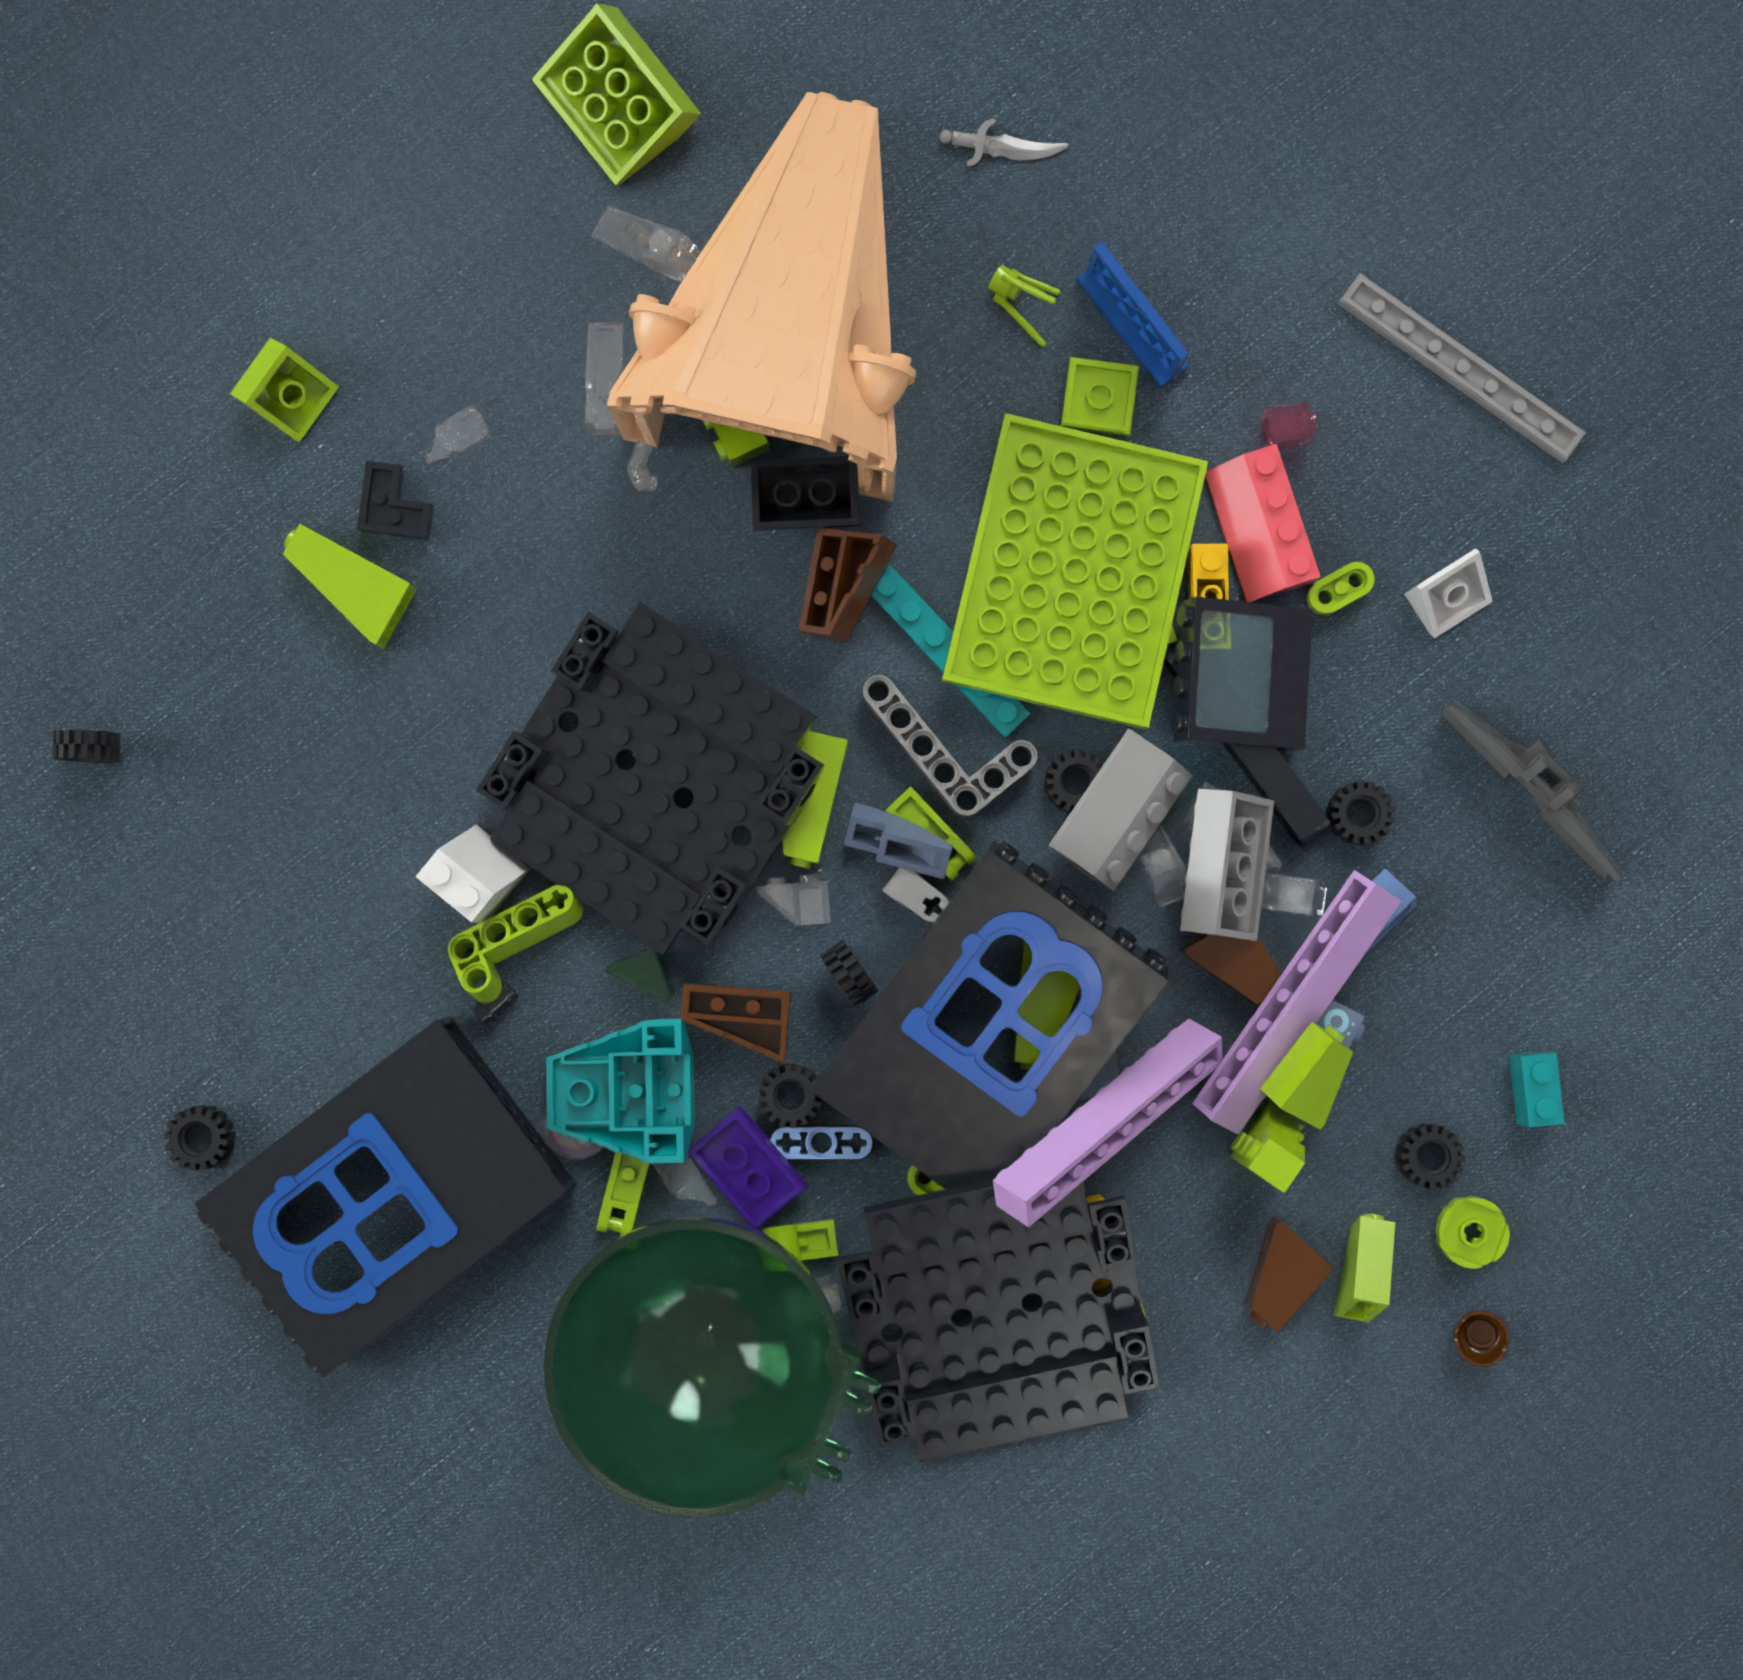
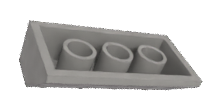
(1120, 810)
(1227, 864)

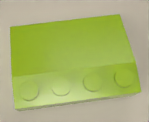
(615, 93)

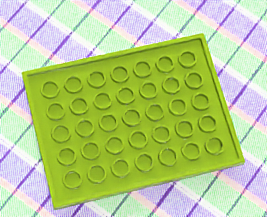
(1075, 572)

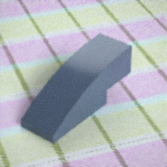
(897, 841)

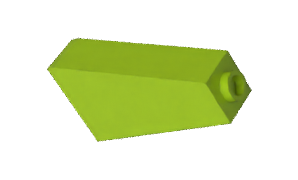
(356, 587)
(808, 833)
(1044, 1007)

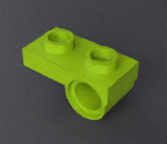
(807, 1239)

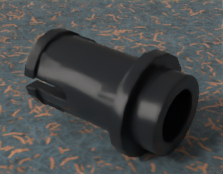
(488, 1011)

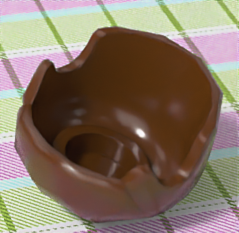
(1481, 1338)

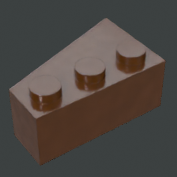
(841, 581)
(741, 1014)

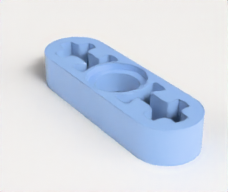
(847, 1153)

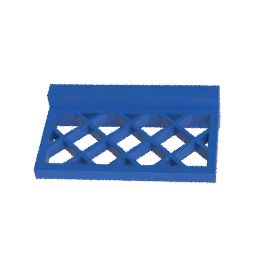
(1132, 317)

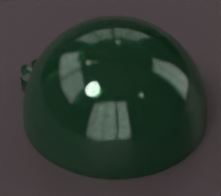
(699, 1369)

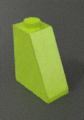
(1310, 1074)
(1366, 1269)

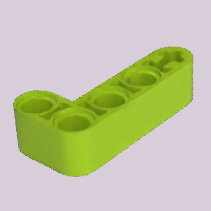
(517, 938)

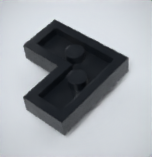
(383, 510)

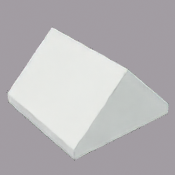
(1451, 594)

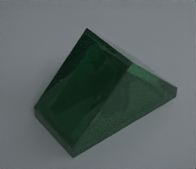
(645, 971)

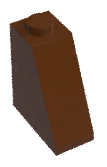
(1235, 963)
(1283, 1276)

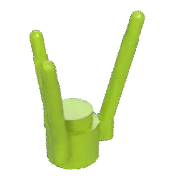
(1008, 284)

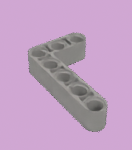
(940, 756)

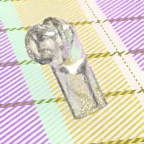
(638, 470)

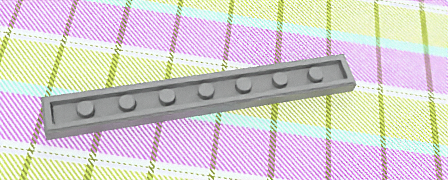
(1461, 368)

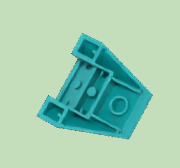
(627, 1091)

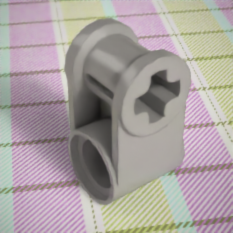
(911, 892)

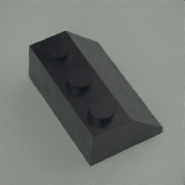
(804, 493)

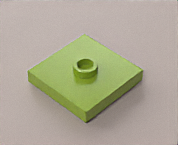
(1099, 396)

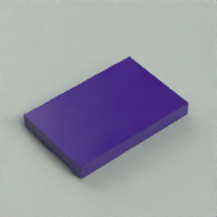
(747, 1168)

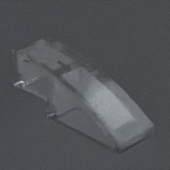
(603, 370)

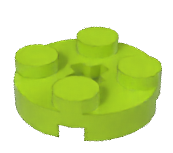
(1481, 1250)

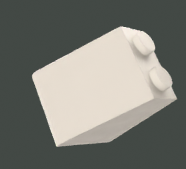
(473, 874)

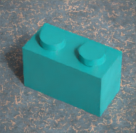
(1536, 1088)

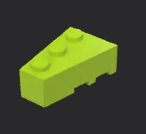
(1272, 1147)

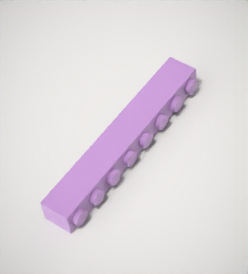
(1296, 1000)
(1107, 1122)

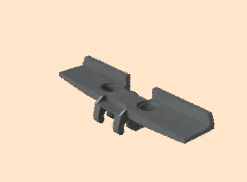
(1525, 765)

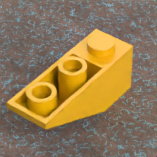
(1208, 571)

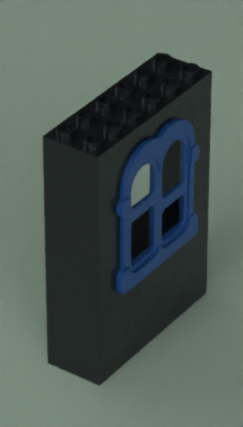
(942, 1099)
(449, 1147)

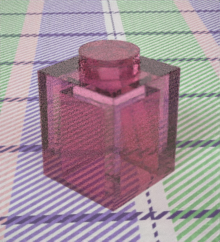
(1288, 425)

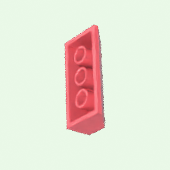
(1261, 524)

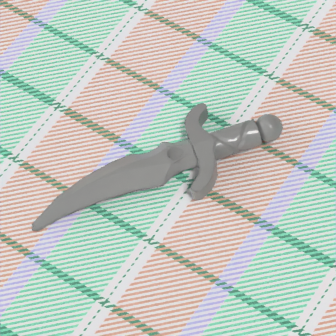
(1002, 145)

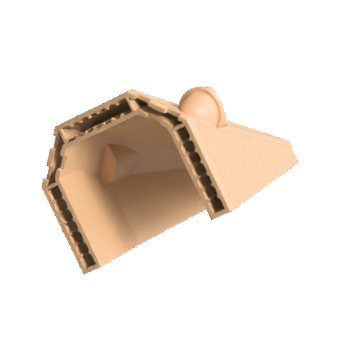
(784, 307)

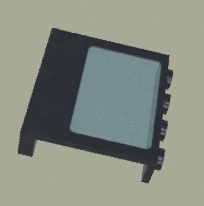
(1242, 673)

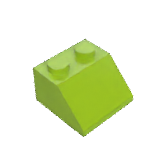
(284, 389)

